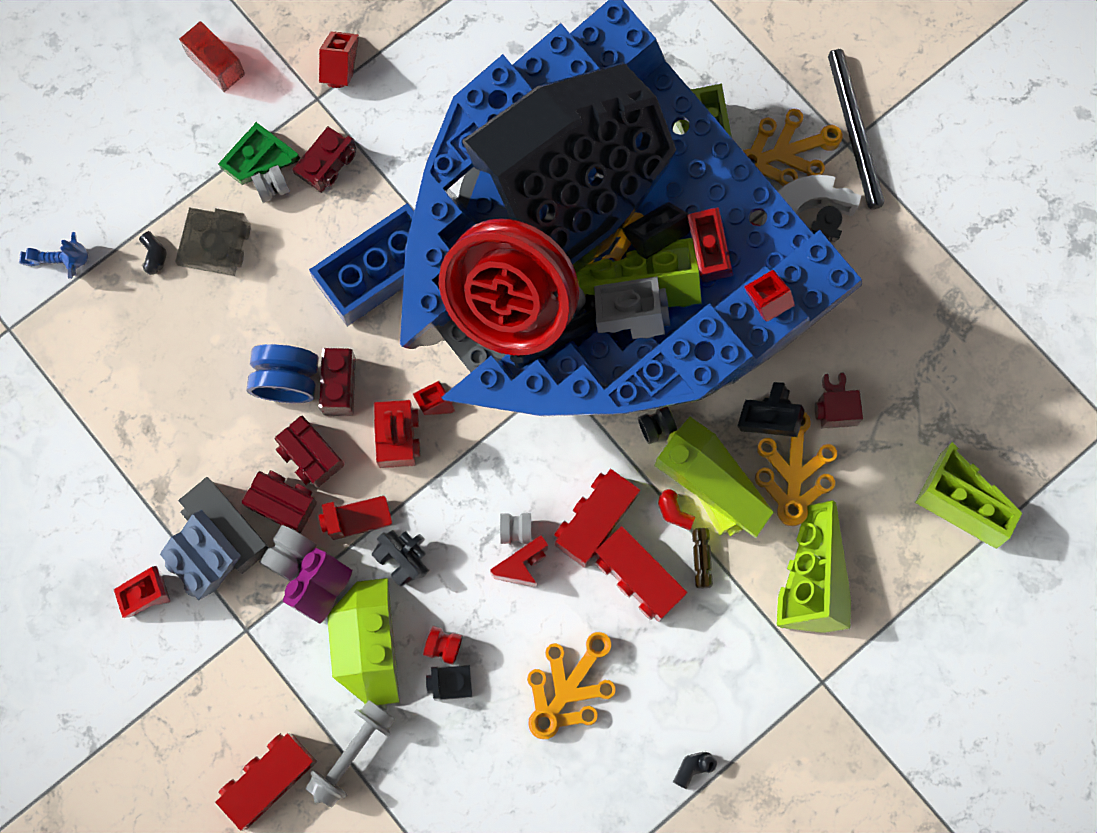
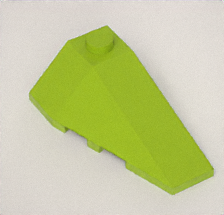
(818, 584)

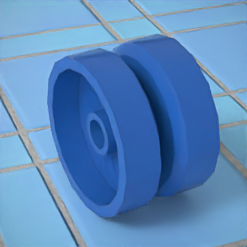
(282, 373)

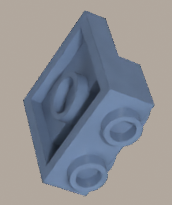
(200, 556)

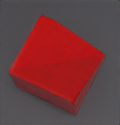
(770, 295)

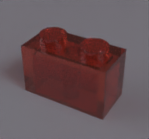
(212, 56)

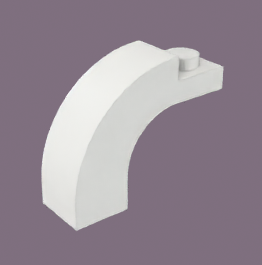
(818, 192)

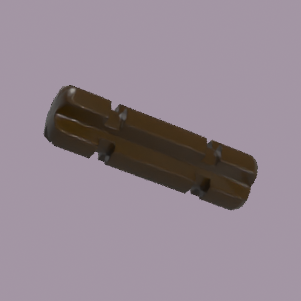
(702, 558)

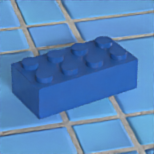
(366, 268)

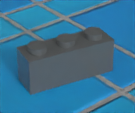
(227, 519)

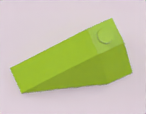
(674, 267)
(710, 472)

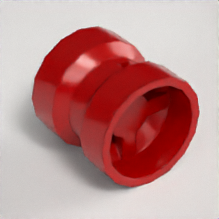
(442, 645)

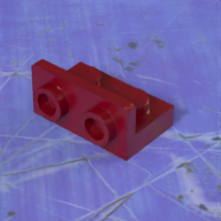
(325, 159)

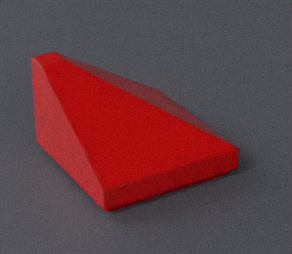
(430, 400)

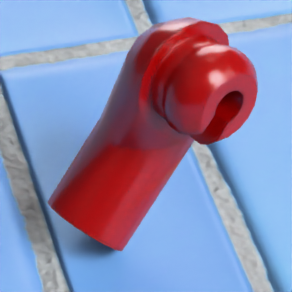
(671, 511)

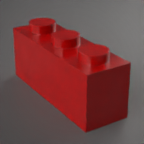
(596, 517)
(639, 574)
(265, 780)

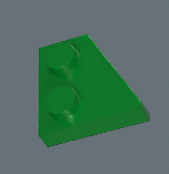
(256, 154)

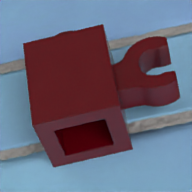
(838, 406)

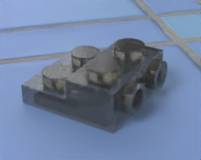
(213, 240)

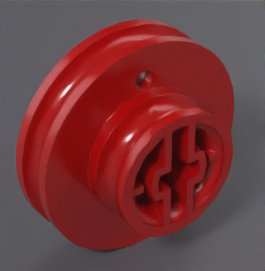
(503, 284)

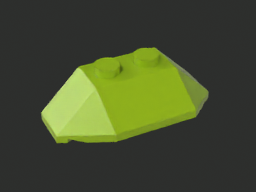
(364, 643)

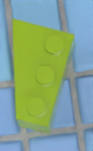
(967, 500)

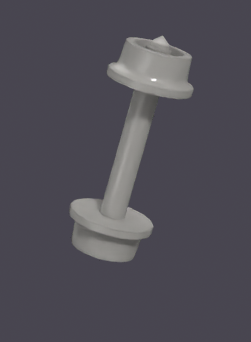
(325, 788)

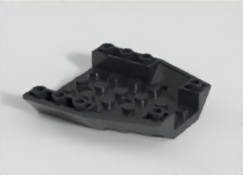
(553, 139)

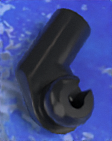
(156, 253)

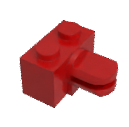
(395, 433)

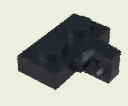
(773, 414)

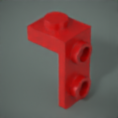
(355, 517)

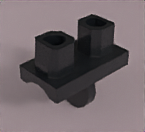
(828, 222)
(406, 552)

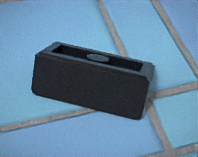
(657, 229)

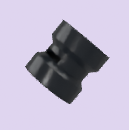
(657, 424)

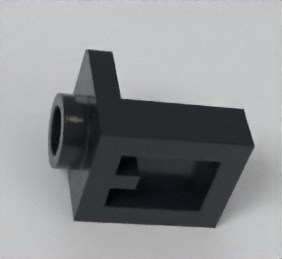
(449, 682)

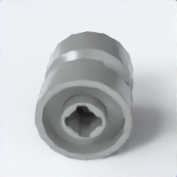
(287, 553)

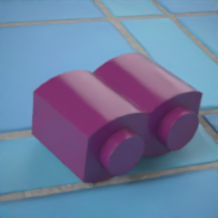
(317, 585)

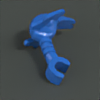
(72, 255)

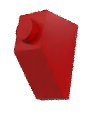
(337, 59)

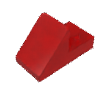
(513, 567)
(141, 592)

